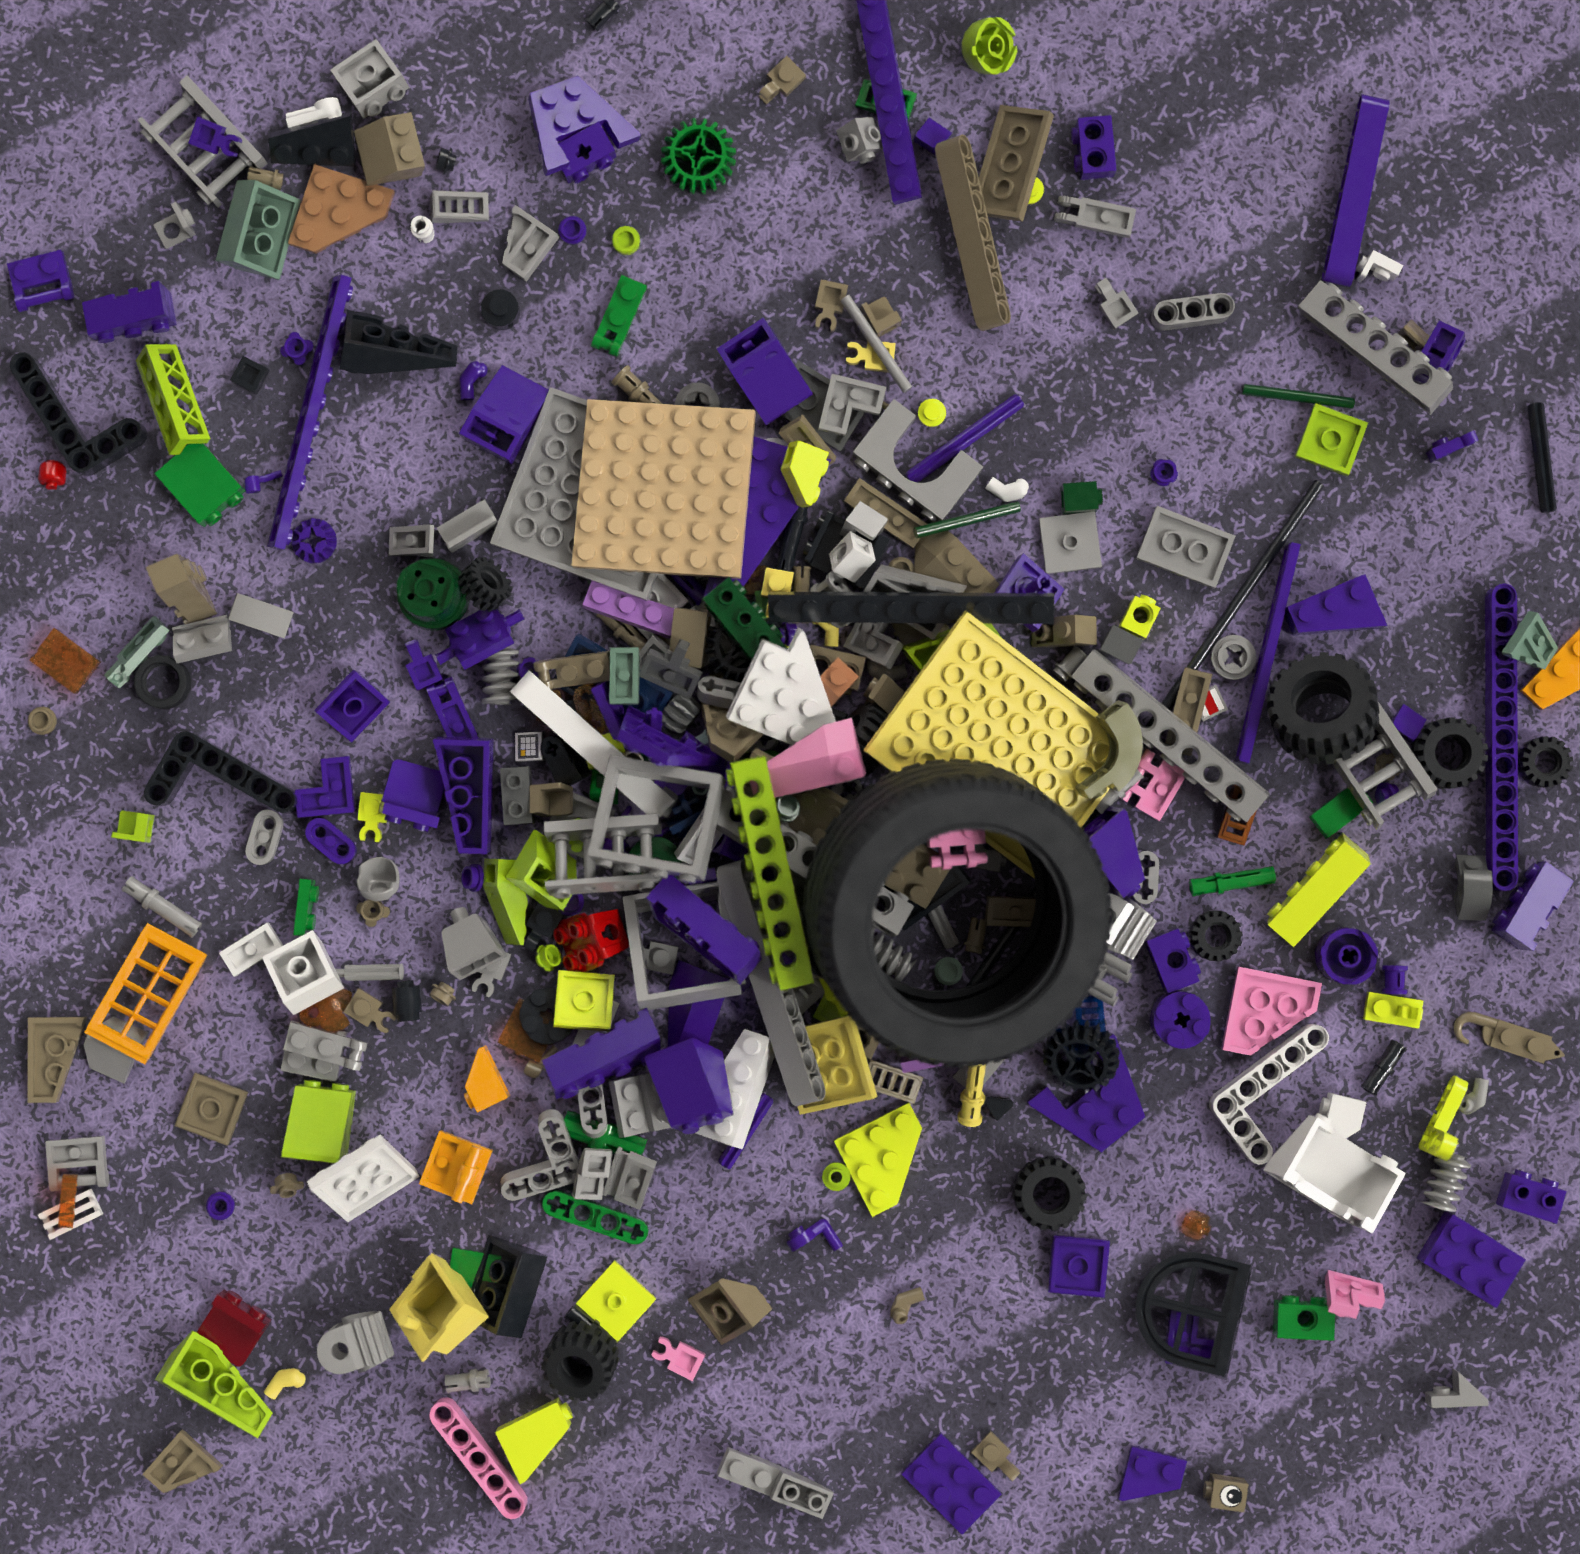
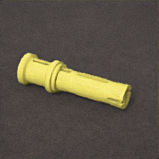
(972, 1097)

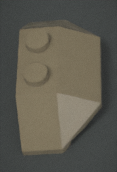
(948, 559)

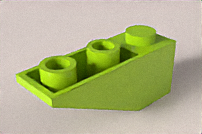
(506, 900)

